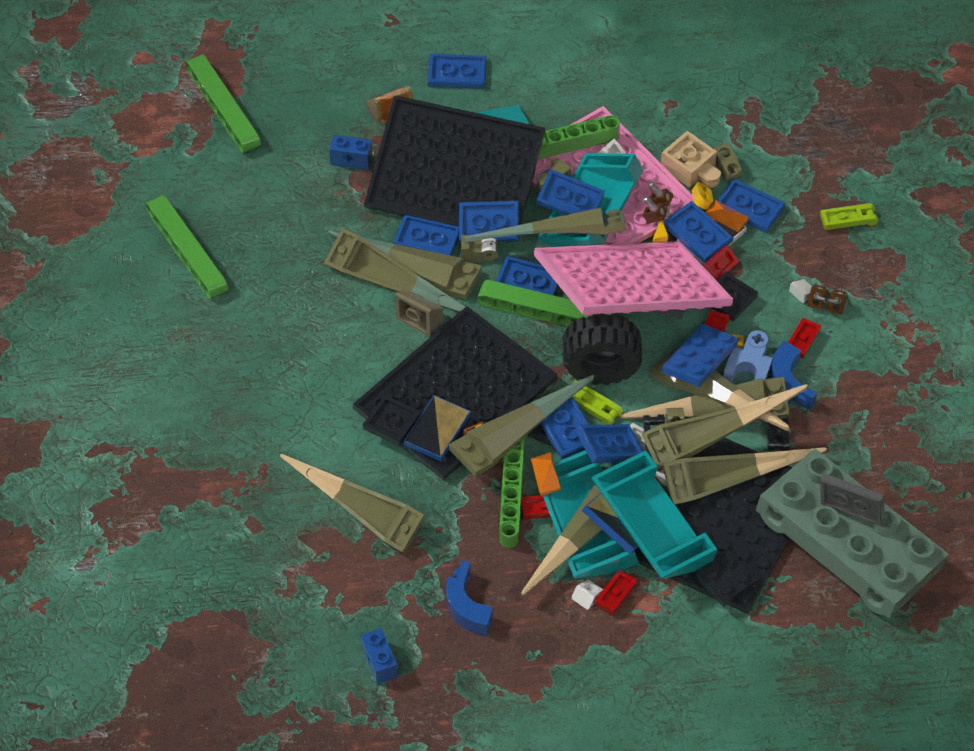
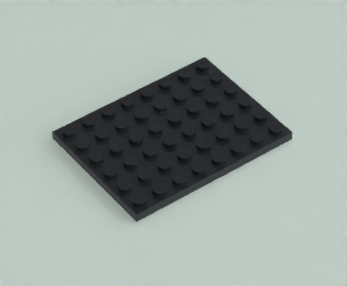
(450, 156)
(468, 366)
(734, 525)

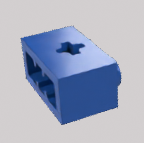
(350, 152)
(379, 656)

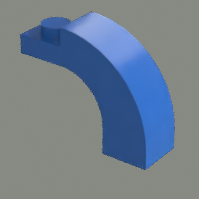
(783, 363)
(466, 613)

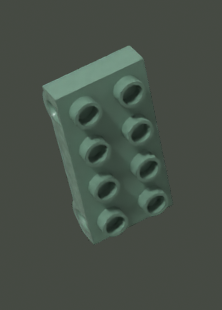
(875, 560)

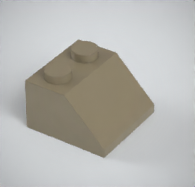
(418, 312)

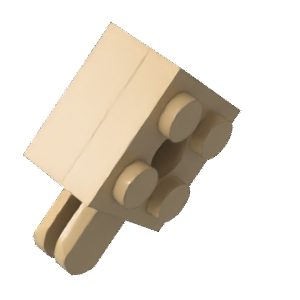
(691, 161)

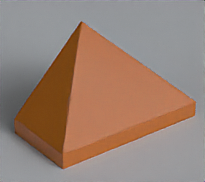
(727, 216)
(546, 474)

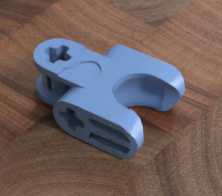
(750, 358)

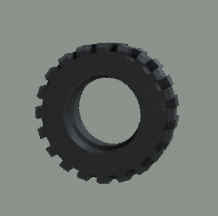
(602, 348)

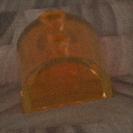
(380, 106)

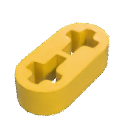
(702, 195)

